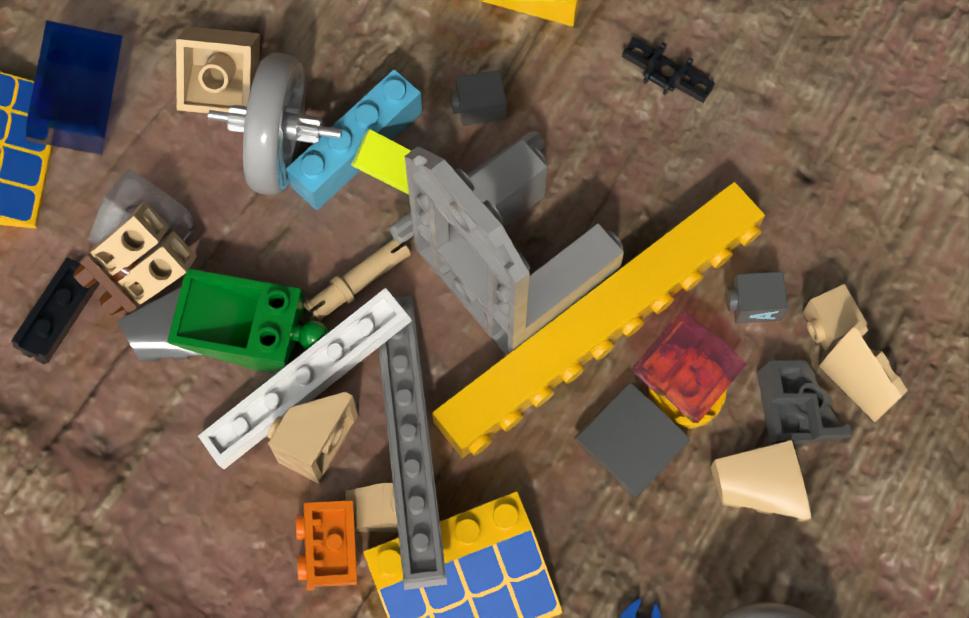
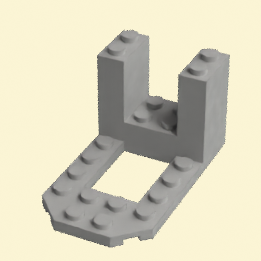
(465, 243)

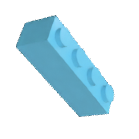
(327, 164)

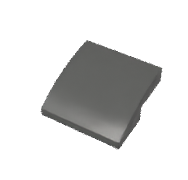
(632, 439)

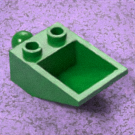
(233, 316)

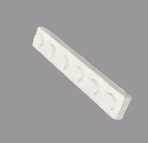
(305, 377)

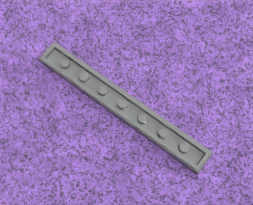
(411, 458)

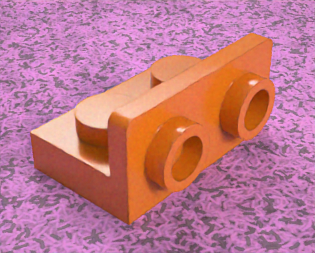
(327, 543)

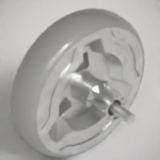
(274, 123)

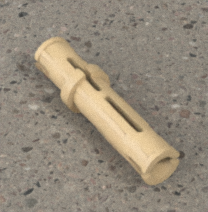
(344, 288)

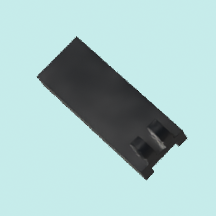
(53, 314)

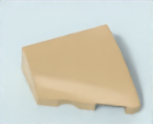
(864, 374)
(764, 481)

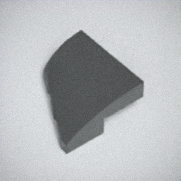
(149, 330)
(797, 405)

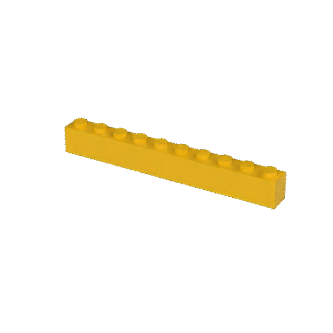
(597, 320)

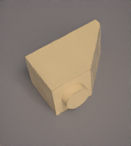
(374, 508)

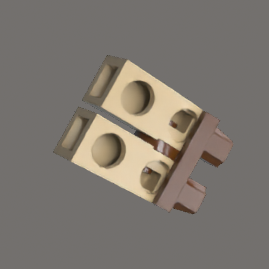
(123, 272)

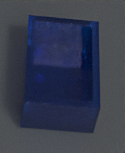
(73, 88)

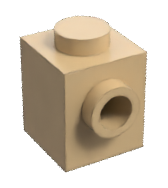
(832, 316)

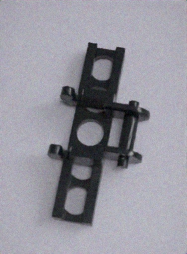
(654, 74)

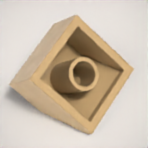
(215, 68)
(313, 434)

